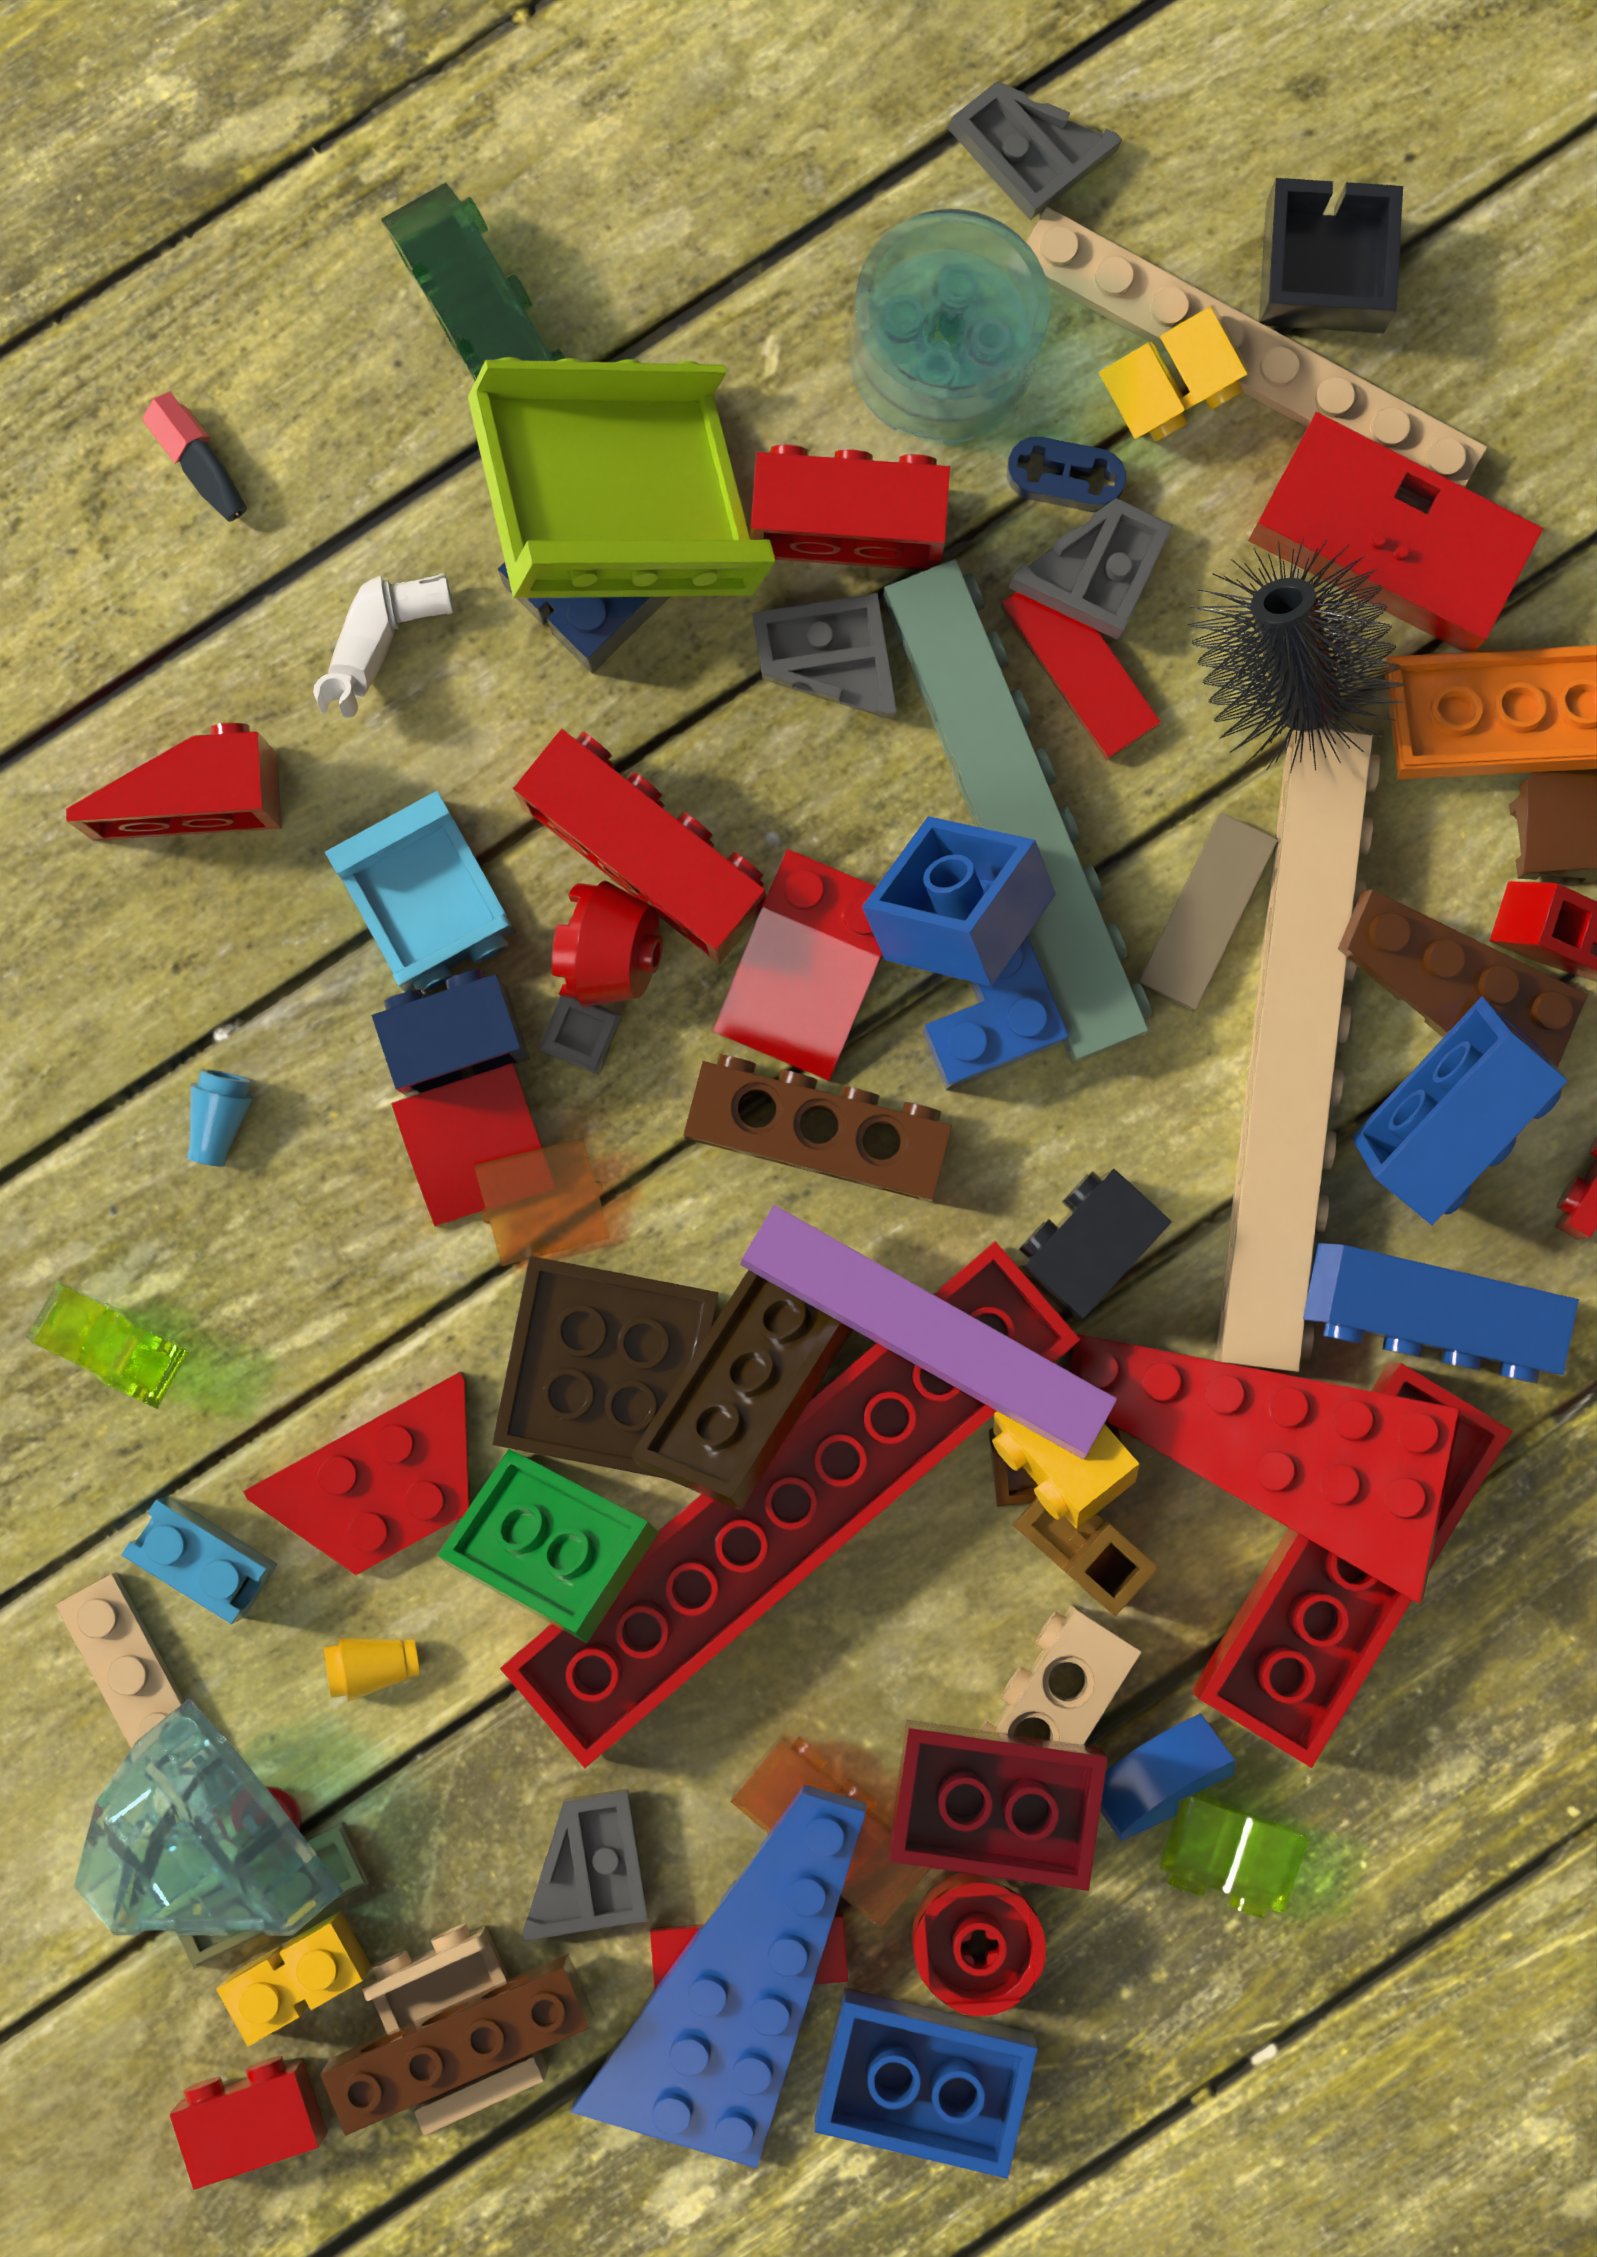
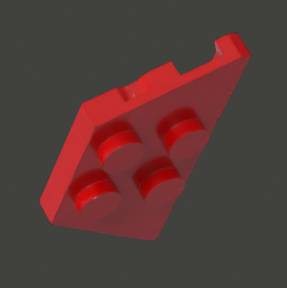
(379, 1482)

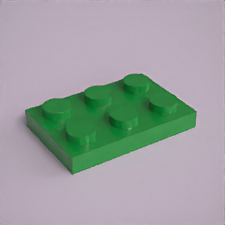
(548, 1544)

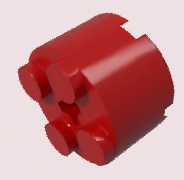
(1009, 1965)

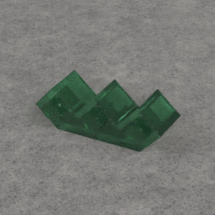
(463, 282)

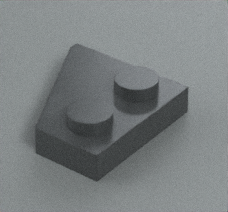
(1097, 568)
(829, 652)
(590, 1870)

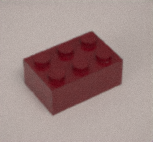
(997, 1805)

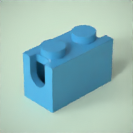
(200, 1559)

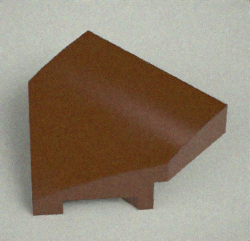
(1557, 825)

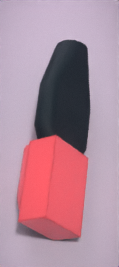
(188, 443)

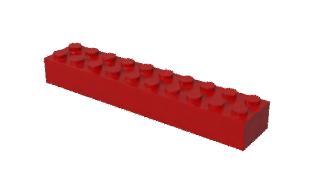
(726, 1566)

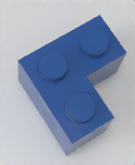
(1006, 1025)

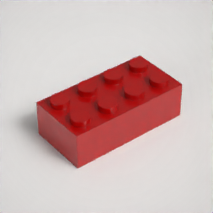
(640, 845)

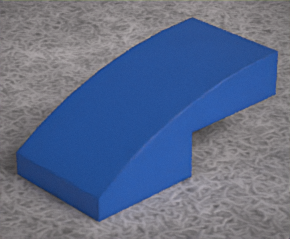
(1153, 1778)

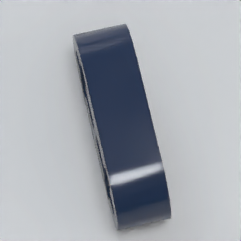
(1069, 459)

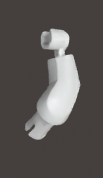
(370, 631)

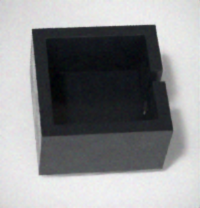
(1330, 267)
(1093, 1243)

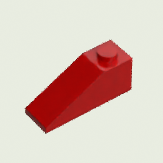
(1549, 926)

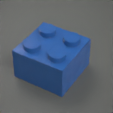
(959, 900)

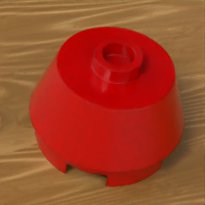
(606, 946)

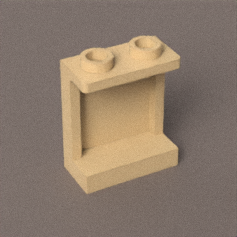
(449, 1973)

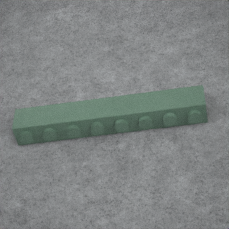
(1010, 794)

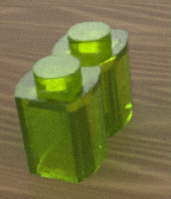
(1233, 1854)

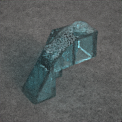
(196, 1842)

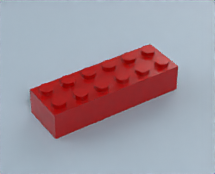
(1321, 1622)

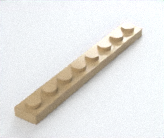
(1280, 370)

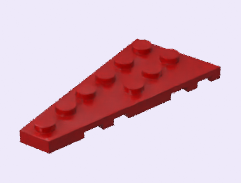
(1316, 1456)

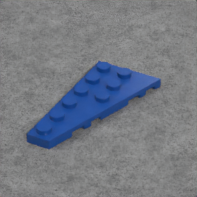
(725, 2018)

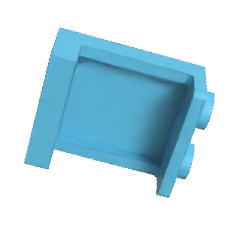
(422, 894)

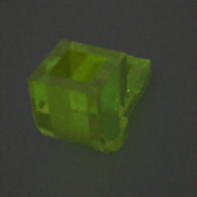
(108, 1344)

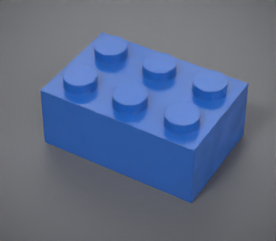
(1459, 1112)
(925, 2083)

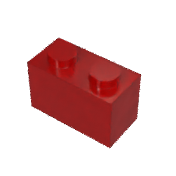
(247, 2121)

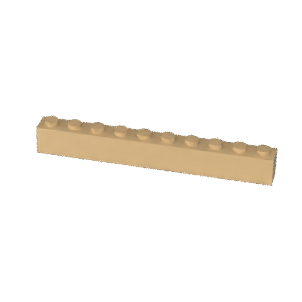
(1294, 1053)

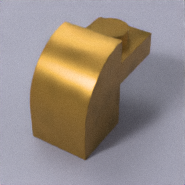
(1091, 1555)

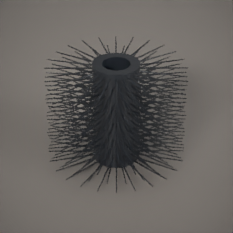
(1297, 654)

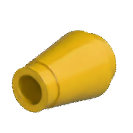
(368, 1665)

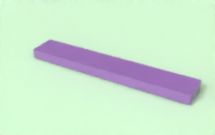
(928, 1332)

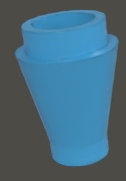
(216, 1114)

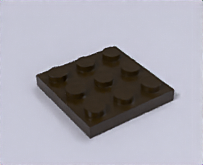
(595, 1360)

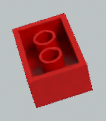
(851, 508)

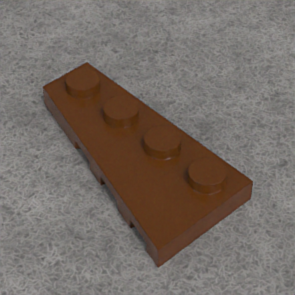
(1448, 972)

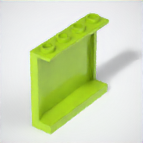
(613, 480)

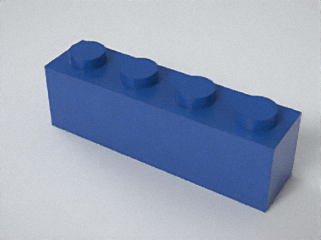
(1441, 1310)

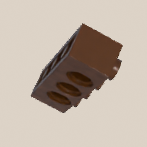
(717, 1123)
(457, 2044)

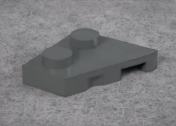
(1029, 146)

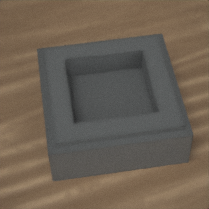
(580, 1034)

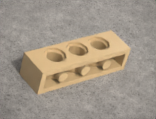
(1104, 1663)

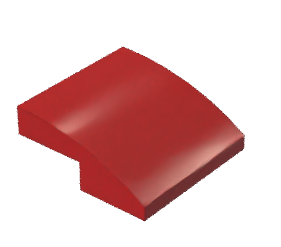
(462, 1127)

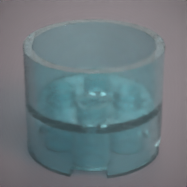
(958, 278)

